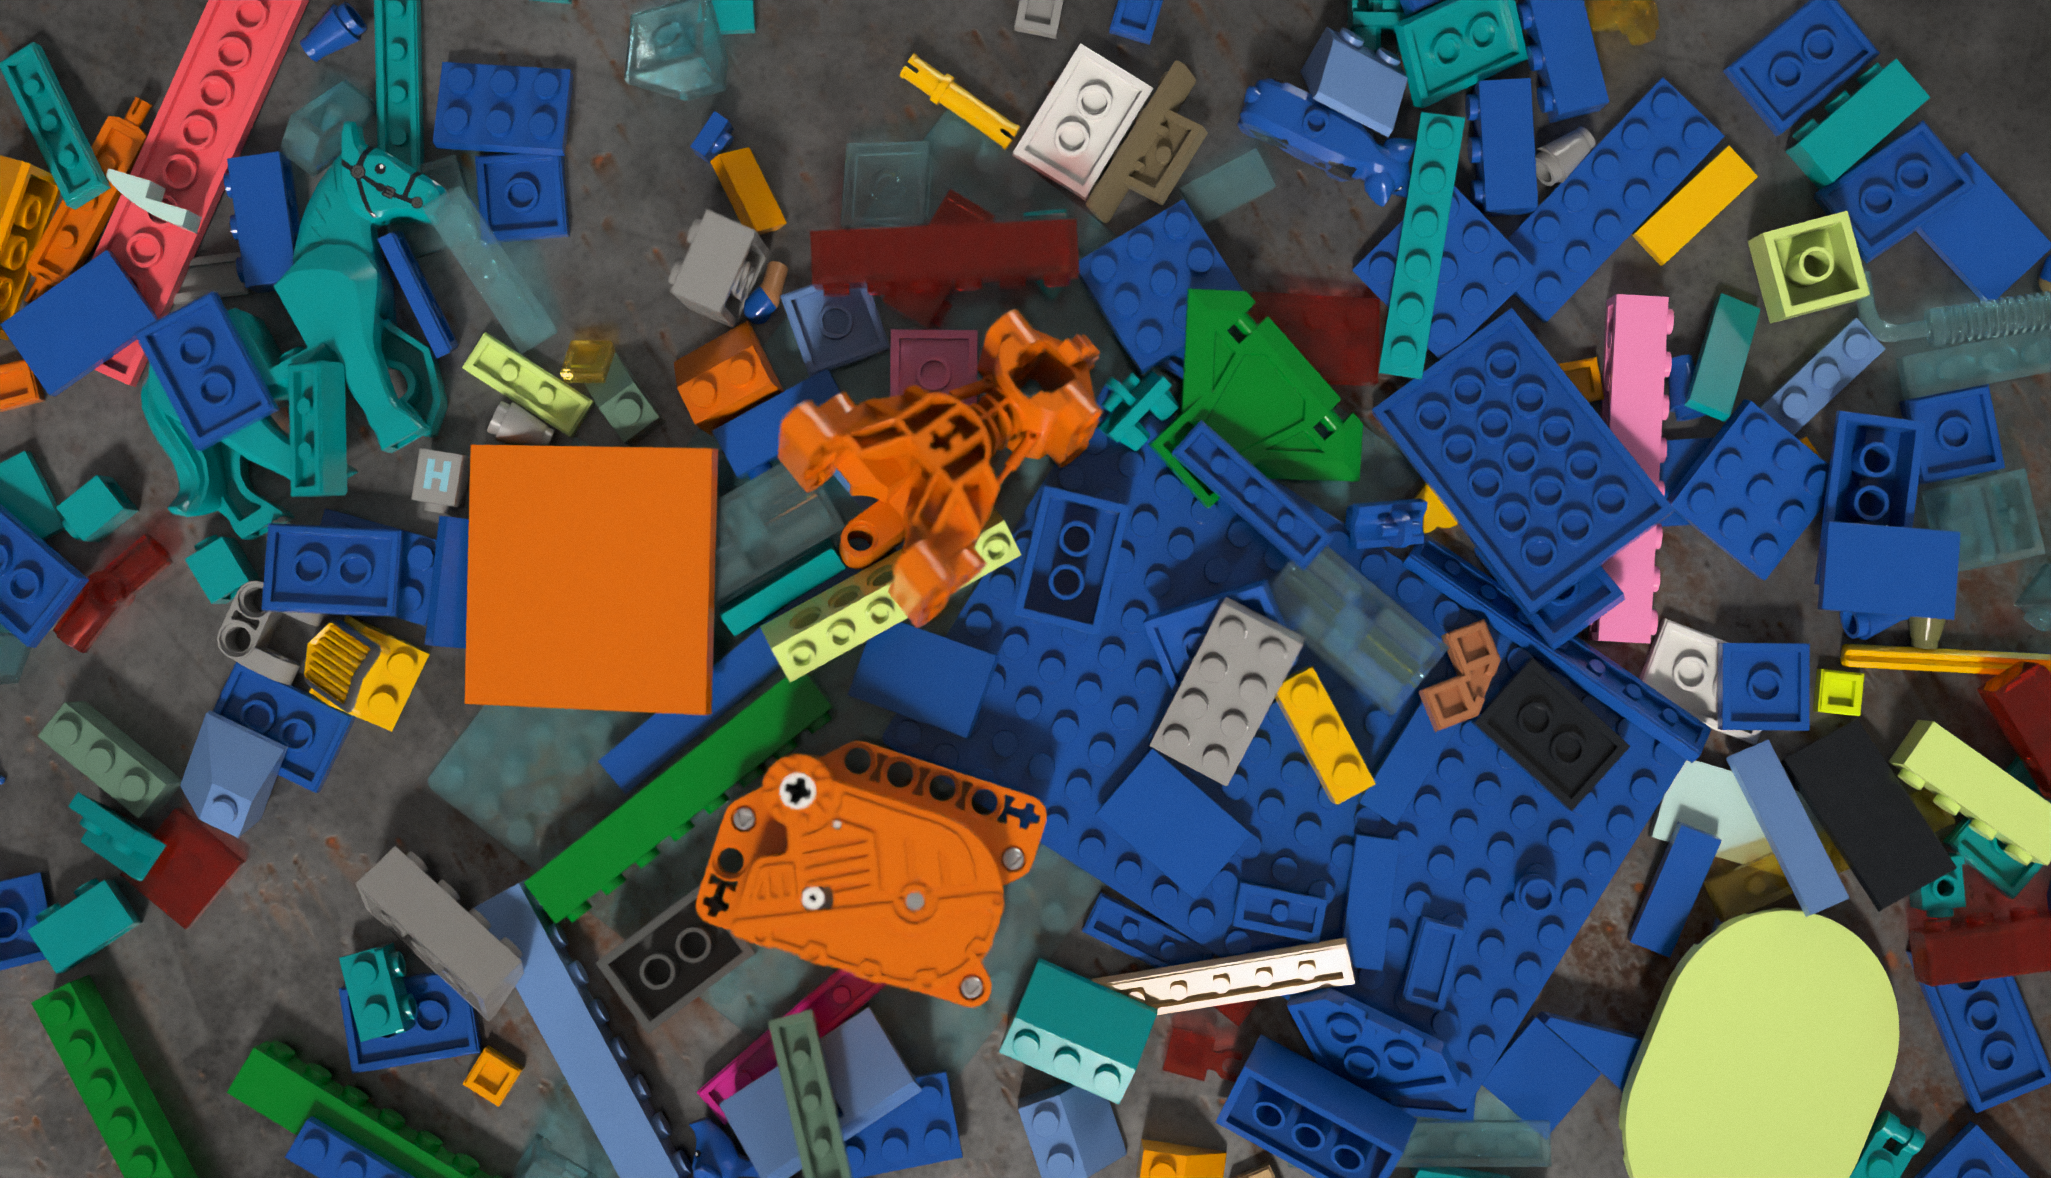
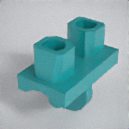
(1130, 402)

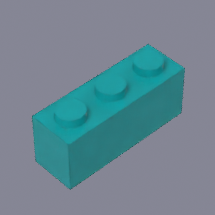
(1856, 122)

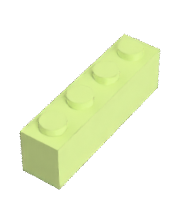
(1977, 789)

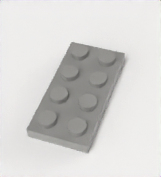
(1227, 691)

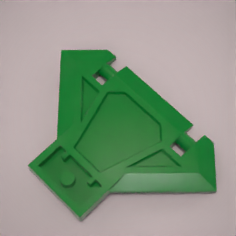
(1256, 398)

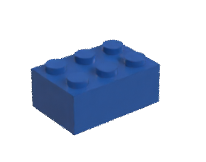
(1071, 560)

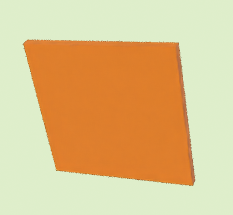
(591, 578)

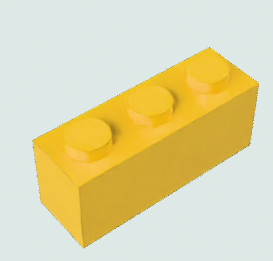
(1323, 736)

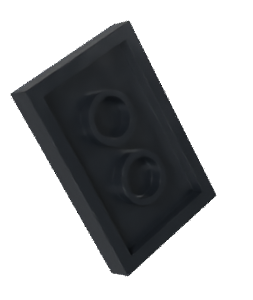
(1550, 734)

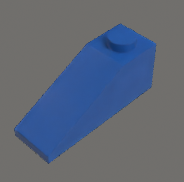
(1603, 1047)

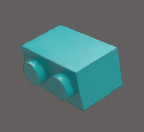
(84, 925)

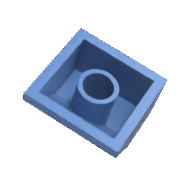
(1356, 79)
(1070, 1131)

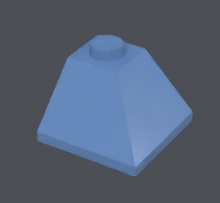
(231, 774)

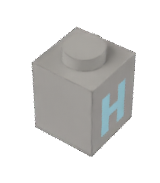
(441, 480)

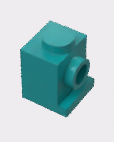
(1953, 892)

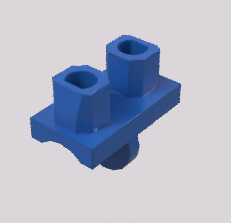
(1386, 523)

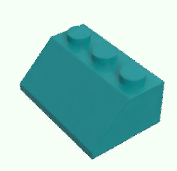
(1078, 1031)

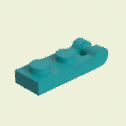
(1880, 1163)

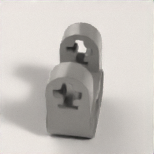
(261, 630)

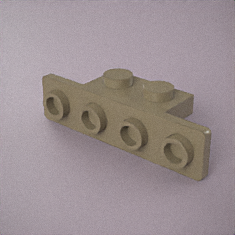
(1154, 150)

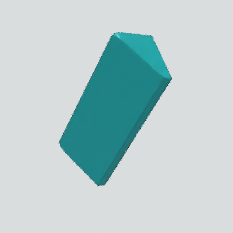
(317, 429)
(781, 588)

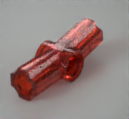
(130, 574)

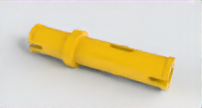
(958, 100)

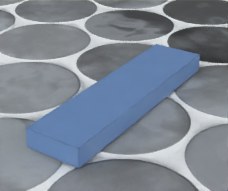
(1787, 828)

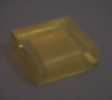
(587, 361)

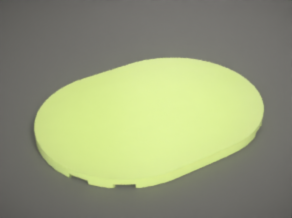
(1763, 1054)

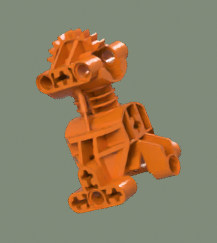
(932, 453)

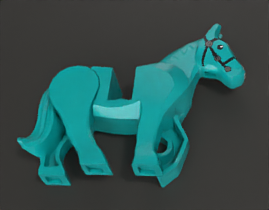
(345, 315)

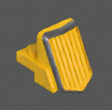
(362, 670)

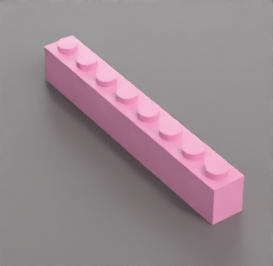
(1634, 411)

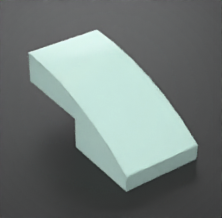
(149, 197)

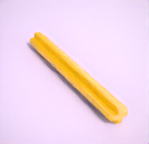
(1935, 659)

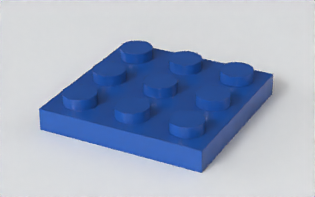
(1474, 279)
(1145, 280)
(1753, 490)

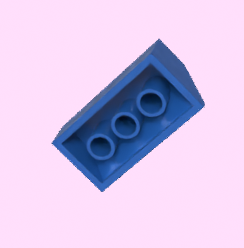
(1872, 472)
(1314, 1116)

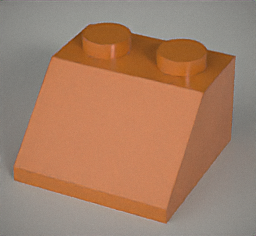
(725, 378)

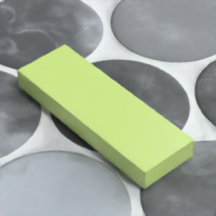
(528, 385)

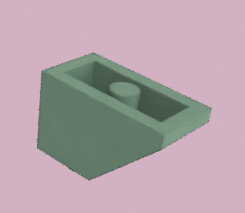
(626, 404)

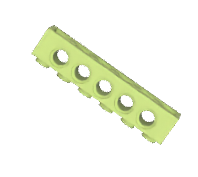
(861, 608)

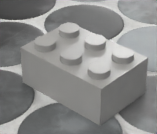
(719, 268)

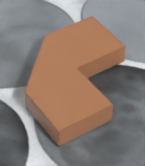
(1475, 664)

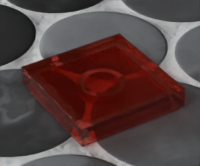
(189, 869)

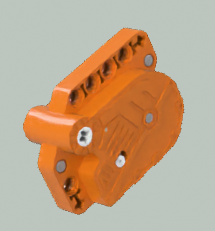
(873, 870)

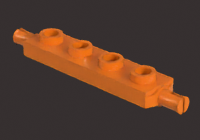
(75, 232)

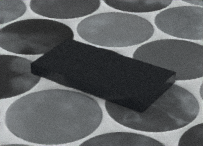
(1868, 815)

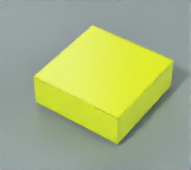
(1838, 692)

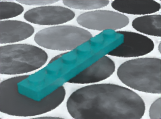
(1421, 245)

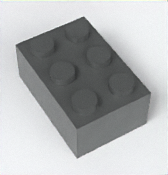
(673, 961)

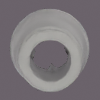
(1561, 156)
(518, 427)

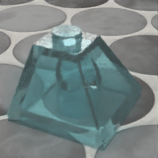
(677, 50)

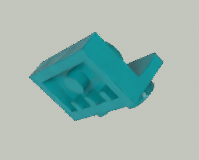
(116, 837)
(378, 991)

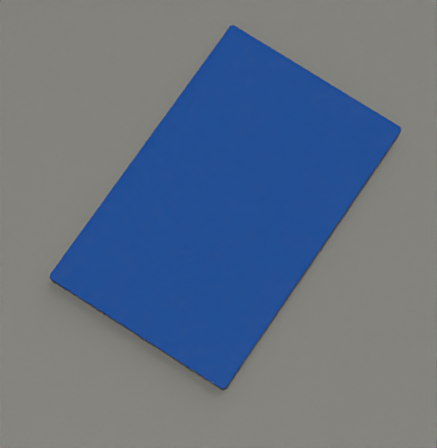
(1081, 709)

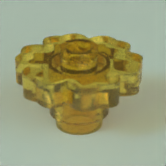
(1631, 17)

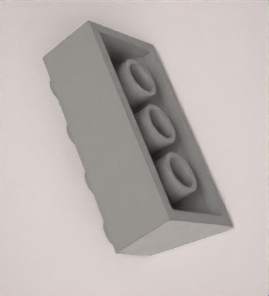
(442, 931)

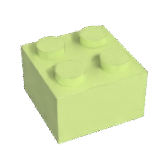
(1808, 267)

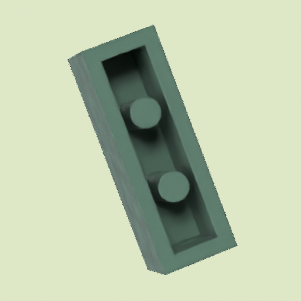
(110, 758)

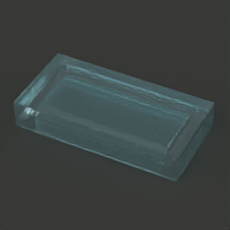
(1228, 187)

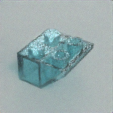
(1992, 515)

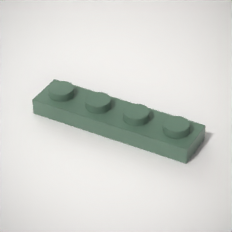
(810, 1096)

